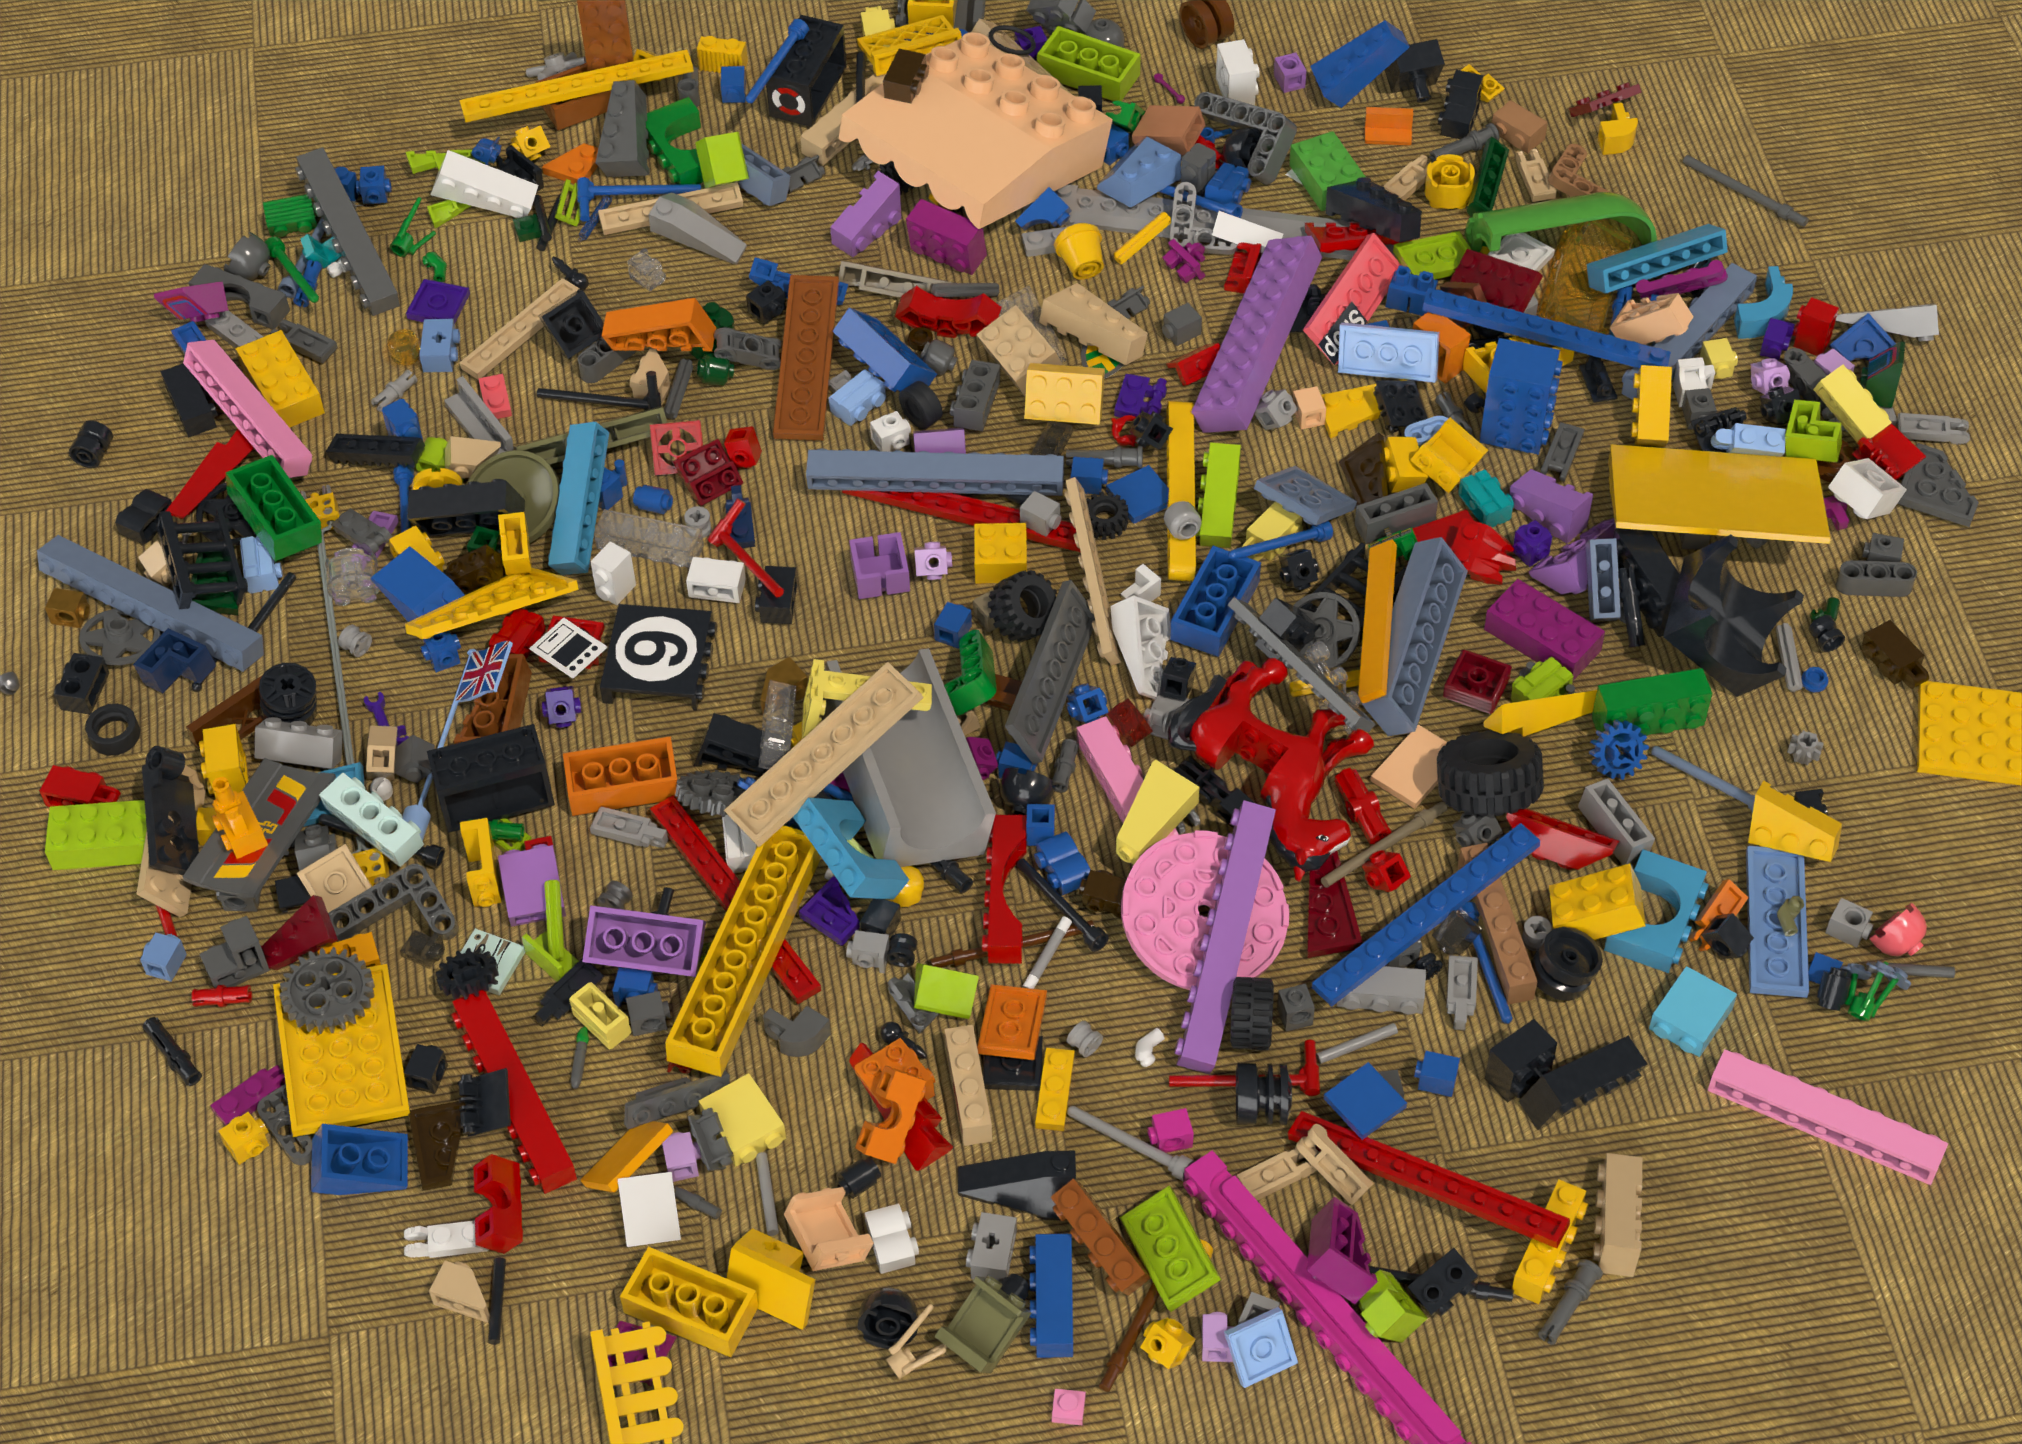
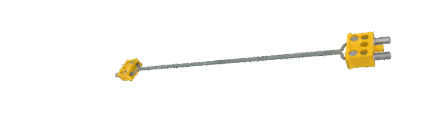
(371, 860)

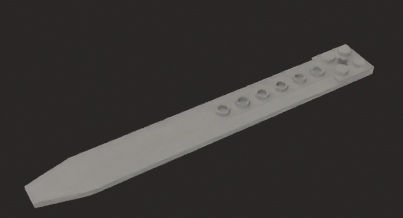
(1111, 215)

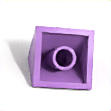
(940, 440)

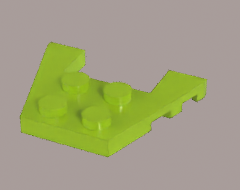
(445, 210)

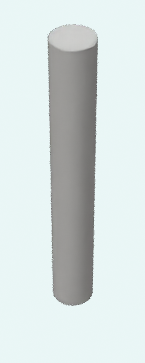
(1356, 1043)
(767, 1194)

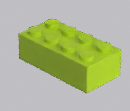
(1088, 61)
(96, 835)

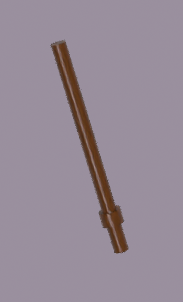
(959, 957)
(1118, 1360)

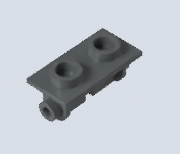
(806, 169)
(1131, 301)
(903, 993)
(714, 1153)

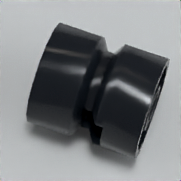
(90, 444)

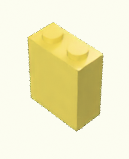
(746, 1119)

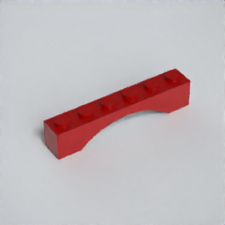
(1005, 931)

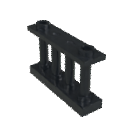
(181, 570)
(1341, 575)

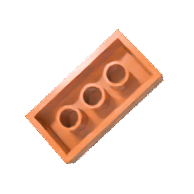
(620, 775)

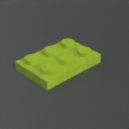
(1432, 254)

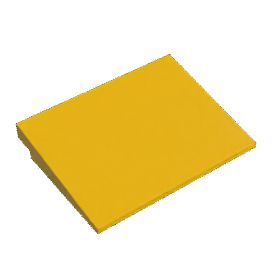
(1717, 493)

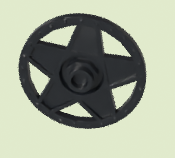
(230, 510)

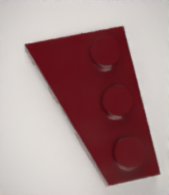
(1604, 99)

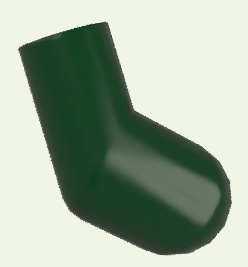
(1831, 609)

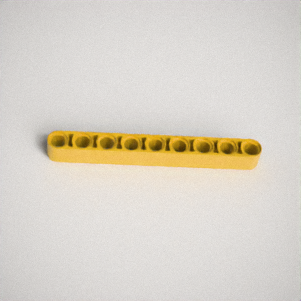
(1181, 485)

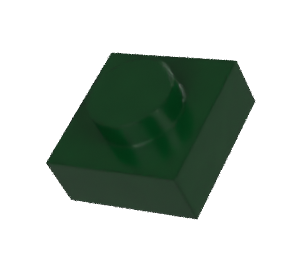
(527, 228)

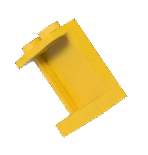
(1449, 455)
(479, 846)

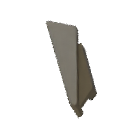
(883, 280)

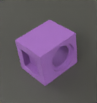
(1289, 72)

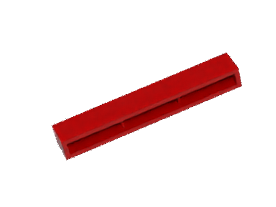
(529, 1120)

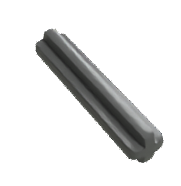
(965, 289)
(678, 389)

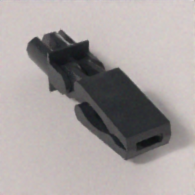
(1212, 789)

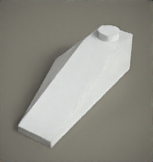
(1142, 637)

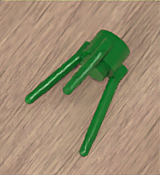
(403, 241)

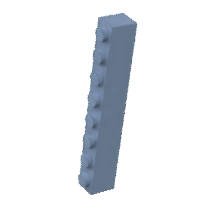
(1709, 314)

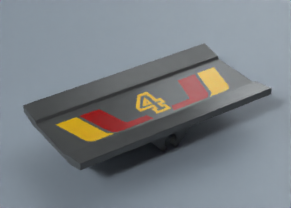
(282, 804)

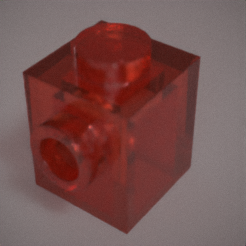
(1129, 722)

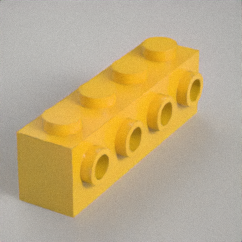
(1540, 1260)

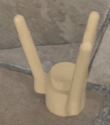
(903, 1361)

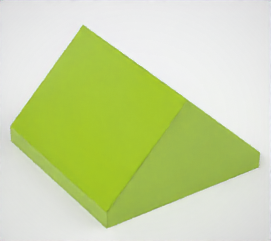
(721, 159)
(944, 990)

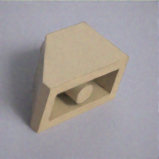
(467, 454)
(458, 1291)

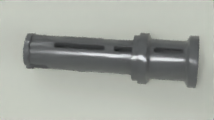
(1473, 141)
(1117, 457)
(1576, 1290)

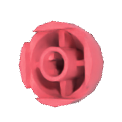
(1901, 933)

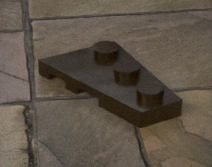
(1367, 470)
(436, 1142)

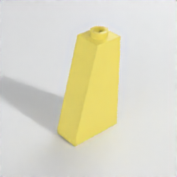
(1156, 811)

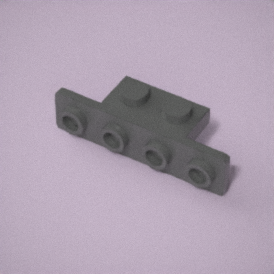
(670, 1099)

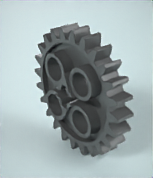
(708, 791)
(327, 990)

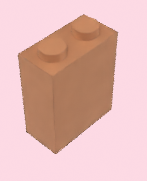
(1171, 126)

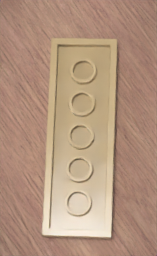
(163, 887)

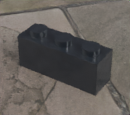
(189, 400)

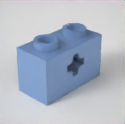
(438, 345)

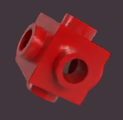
(1385, 871)

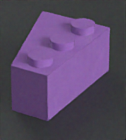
(869, 217)
(1551, 504)

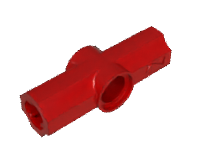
(1362, 805)

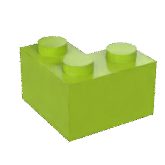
(1809, 436)
(1390, 1309)

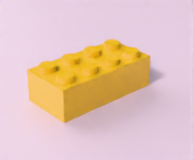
(280, 378)
(689, 1301)

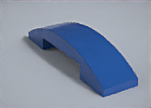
(765, 270)

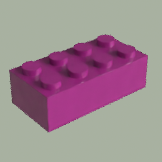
(1543, 628)

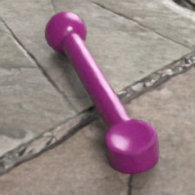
(1158, 78)

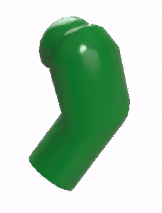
(438, 263)

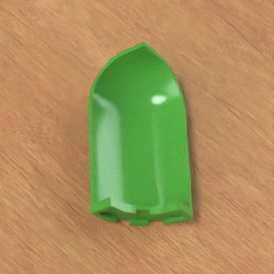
(1494, 224)

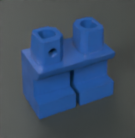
(1408, 290)

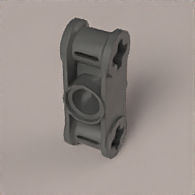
(747, 348)
(1804, 375)

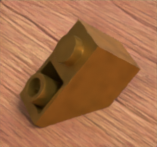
(787, 673)

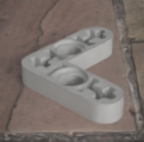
(1191, 233)

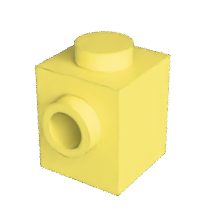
(1721, 356)

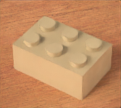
(1016, 344)

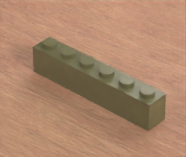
(621, 429)

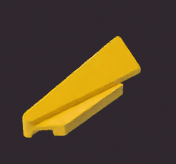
(1539, 714)

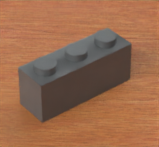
(1397, 511)

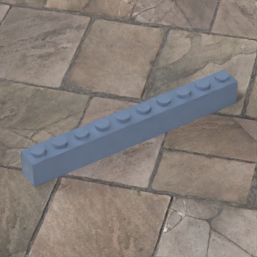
(935, 472)
(149, 601)

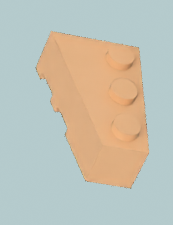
(1652, 319)

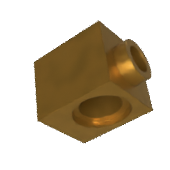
(67, 608)

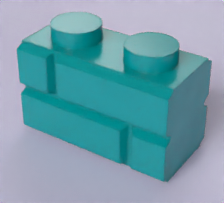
(1486, 498)

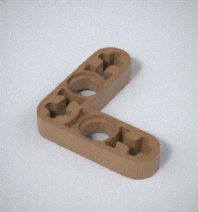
(1566, 179)

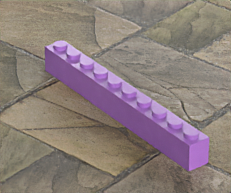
(1225, 938)

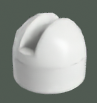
(383, 786)

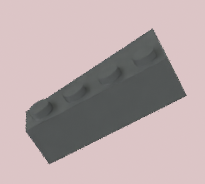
(624, 132)

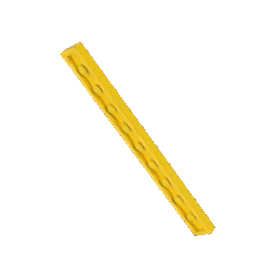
(575, 85)

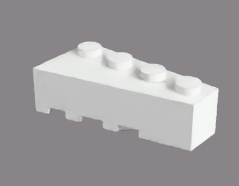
(483, 186)

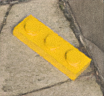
(1055, 1089)

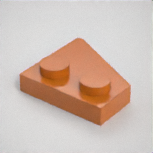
(573, 164)

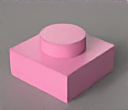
(1068, 1407)

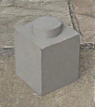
(1040, 513)

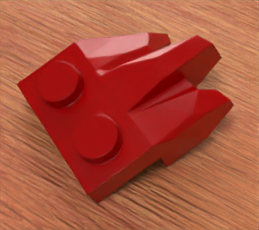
(1483, 552)

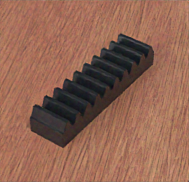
(375, 450)

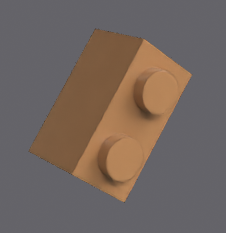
(1519, 126)

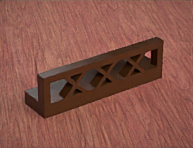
(230, 711)

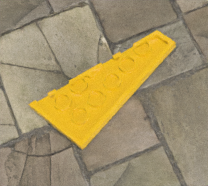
(491, 600)

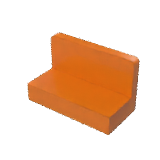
(1388, 126)

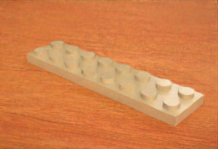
(823, 754)

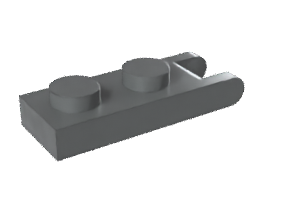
(1563, 450)

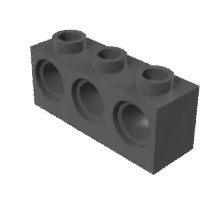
(975, 395)

